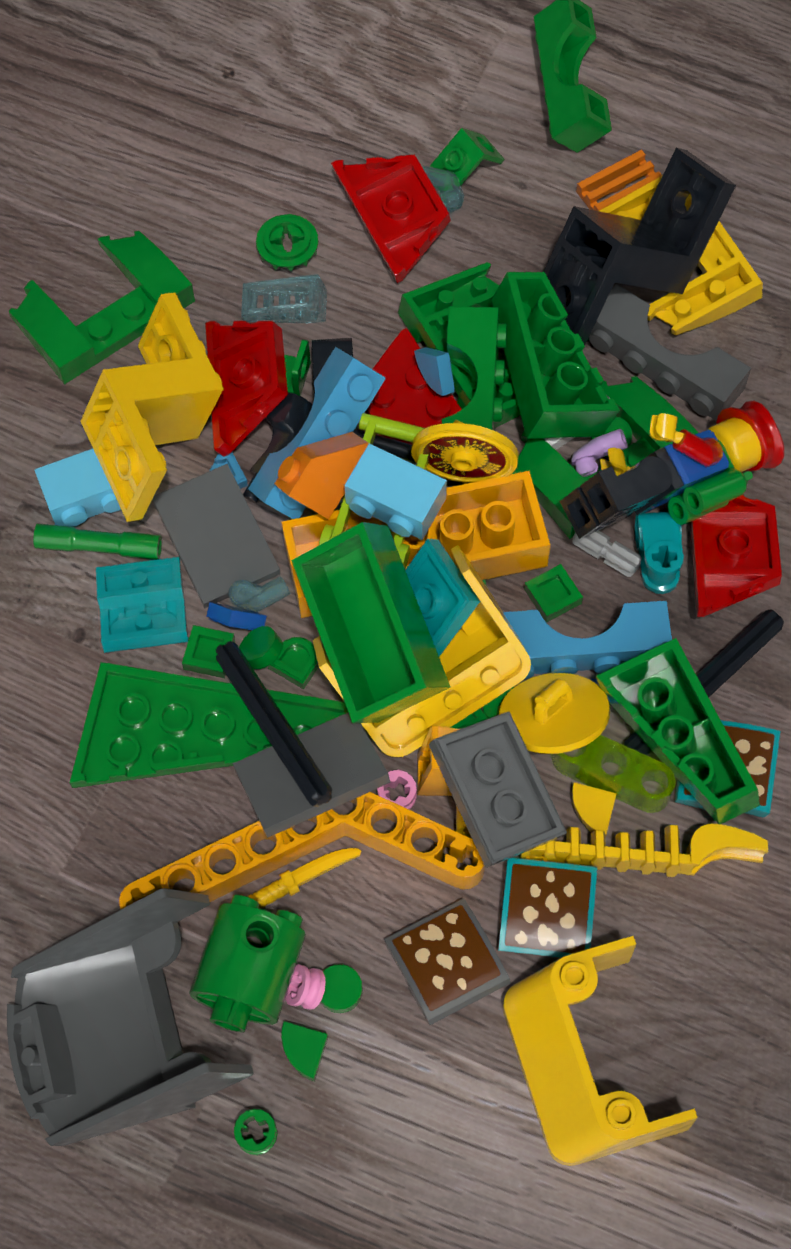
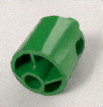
(245, 980)

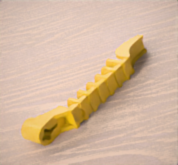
(707, 845)

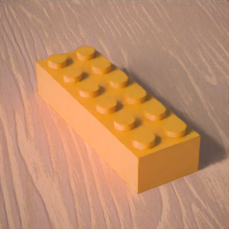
(489, 519)

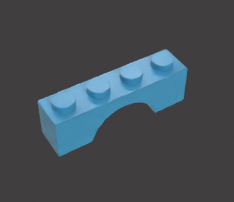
(341, 396)
(634, 633)

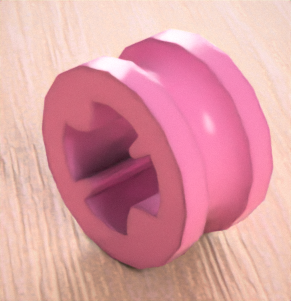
(400, 777)
(306, 987)

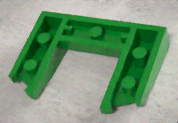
(426, 317)
(77, 348)
(556, 478)

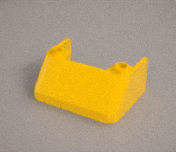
(478, 663)
(570, 1112)

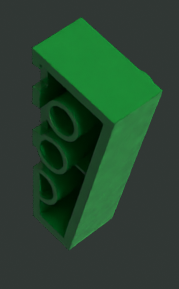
(547, 363)
(678, 722)

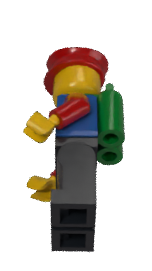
(691, 473)

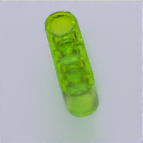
(628, 785)

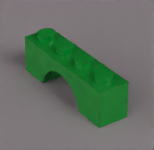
(575, 111)
(473, 345)

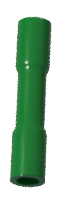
(70, 539)

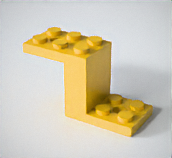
(151, 406)

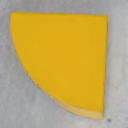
(593, 806)

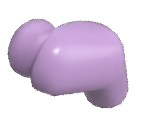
(585, 457)

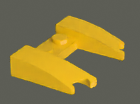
(726, 280)

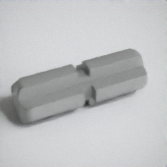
(615, 553)

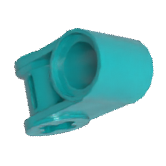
(660, 546)

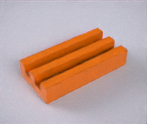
(615, 179)

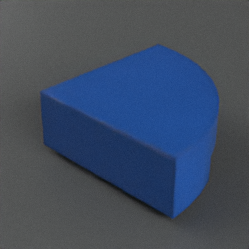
(235, 616)

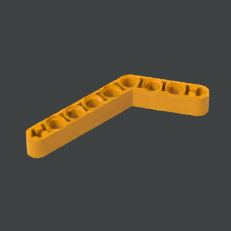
(330, 827)

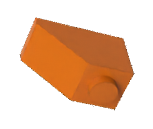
(319, 471)

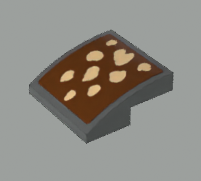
(447, 961)

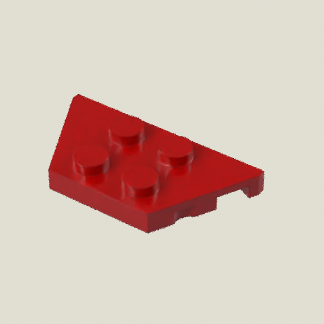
(395, 207)
(252, 377)
(405, 392)
(734, 554)

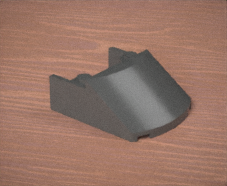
(98, 1029)

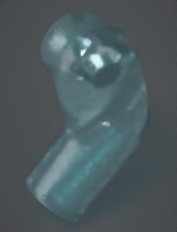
(448, 186)
(257, 597)

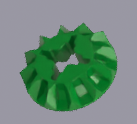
(303, 239)

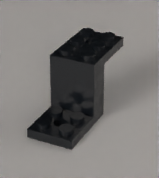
(643, 253)

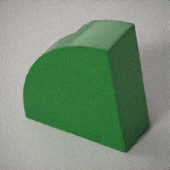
(304, 1048)

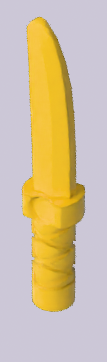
(291, 881)

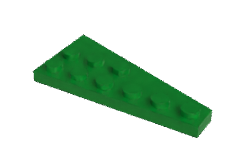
(176, 724)

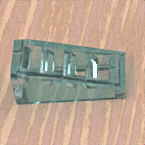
(300, 312)

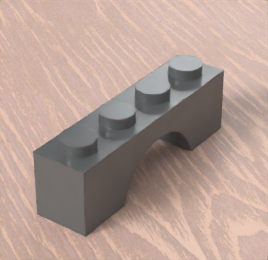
(703, 380)

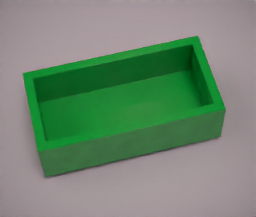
(370, 623)

